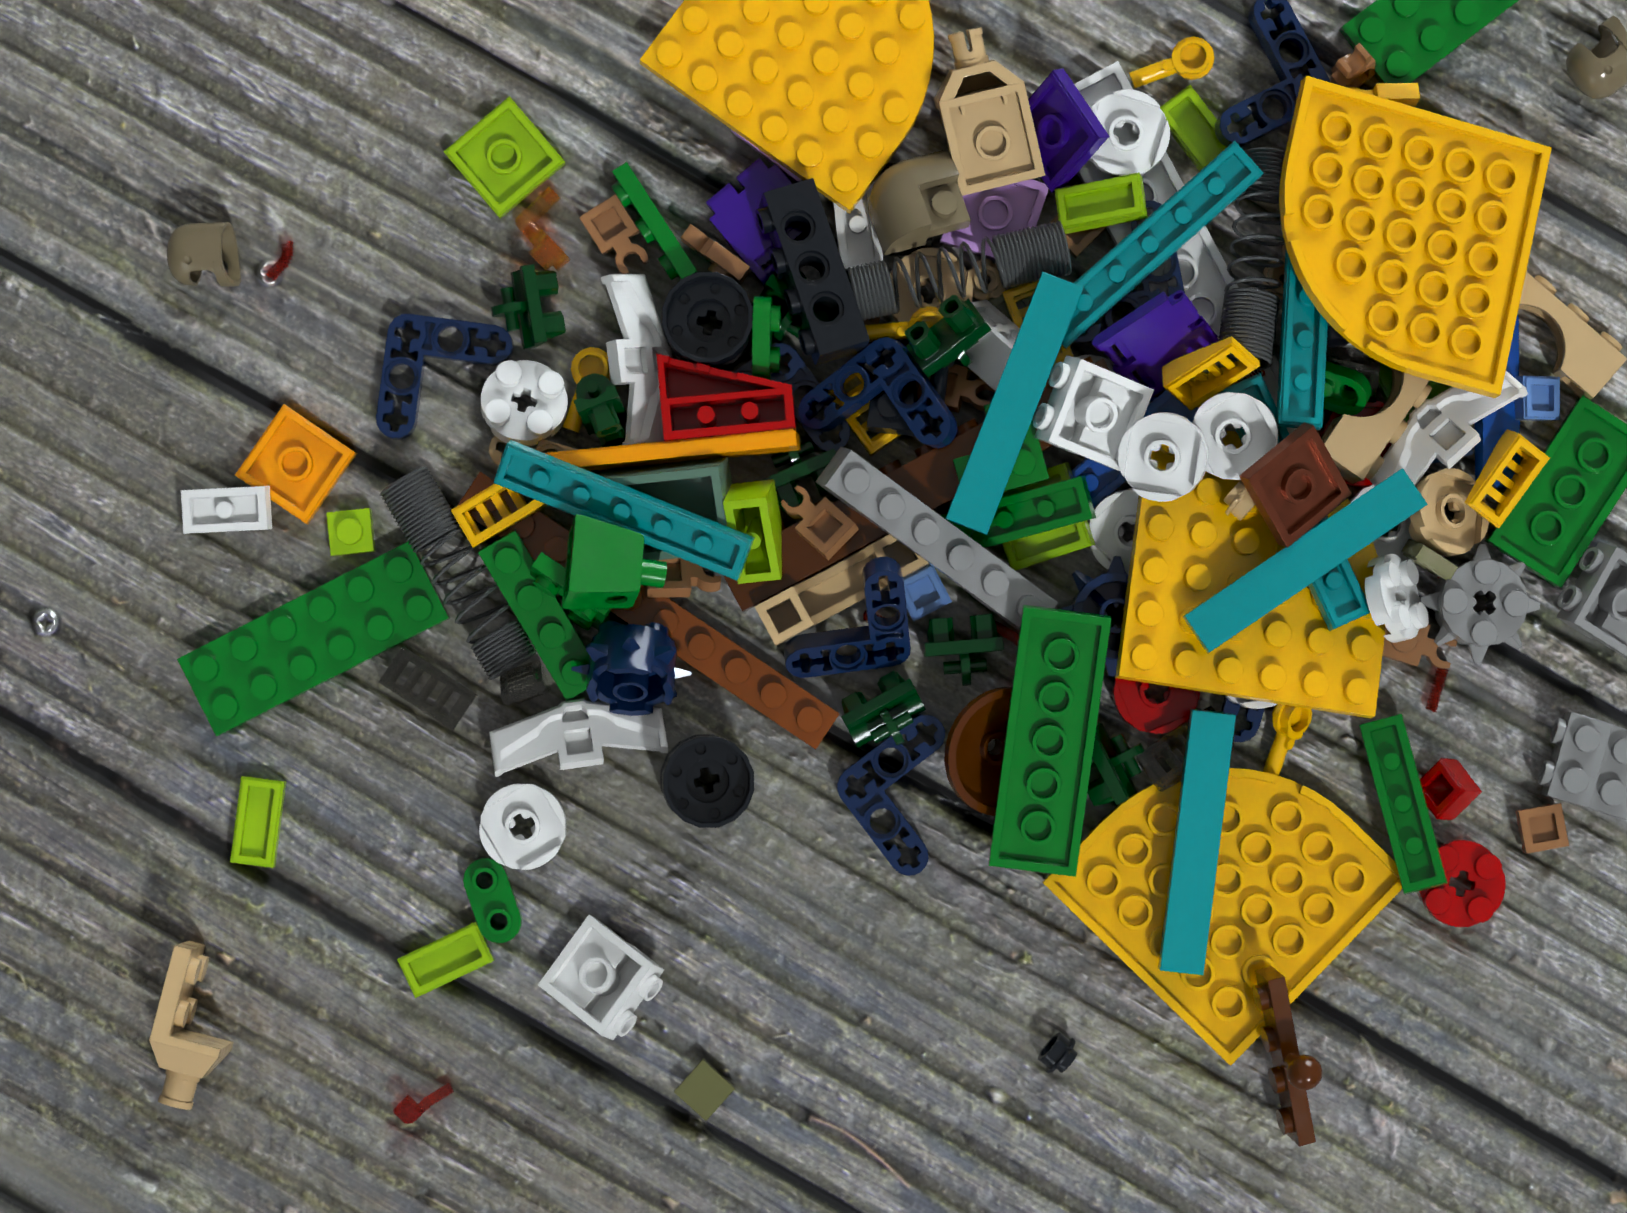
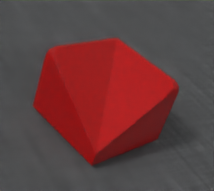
(1448, 789)

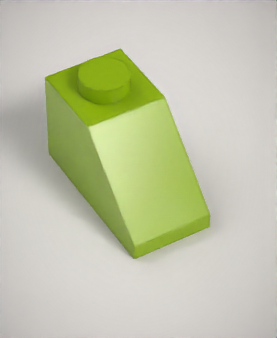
(756, 512)

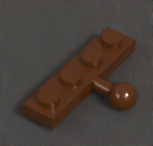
(1290, 1072)

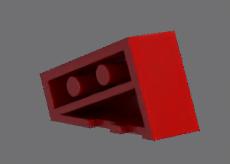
(718, 402)

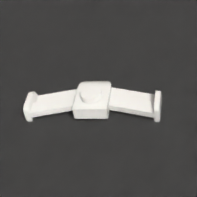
(634, 357)
(1443, 430)
(577, 733)

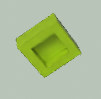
(351, 532)

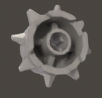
(1505, 604)

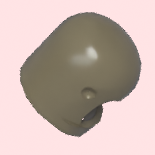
(1604, 67)
(201, 248)

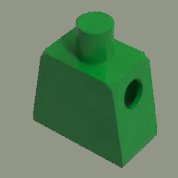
(606, 566)

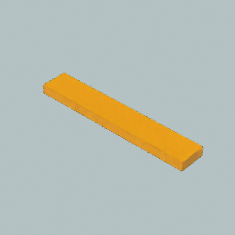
(682, 450)

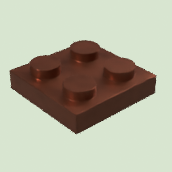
(1295, 485)

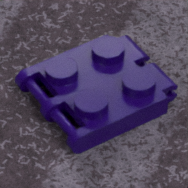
(737, 220)
(1155, 336)

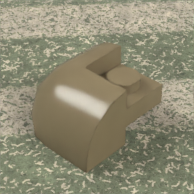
(917, 202)

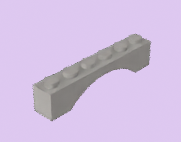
(931, 536)

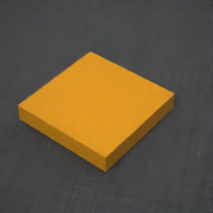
(297, 463)

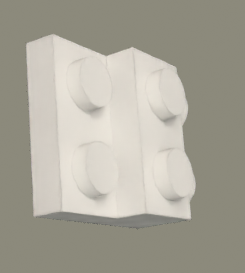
(1090, 410)
(602, 979)

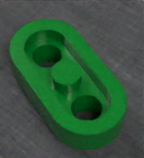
(765, 321)
(1338, 397)
(492, 900)

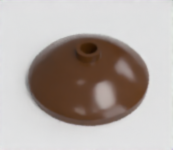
(968, 763)

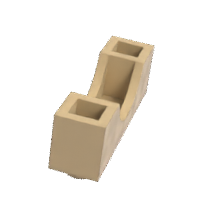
(1583, 356)
(1359, 441)
(830, 590)

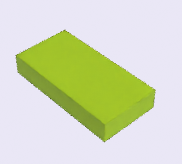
(1193, 127)
(1101, 203)
(258, 821)
(445, 959)

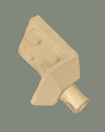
(986, 119)
(183, 1052)

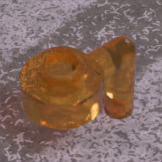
(545, 250)

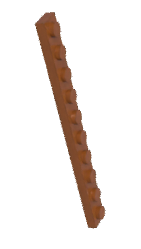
(694, 639)

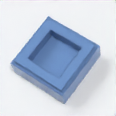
(1542, 399)
(924, 592)

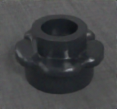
(1058, 1053)

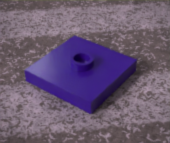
(1064, 128)

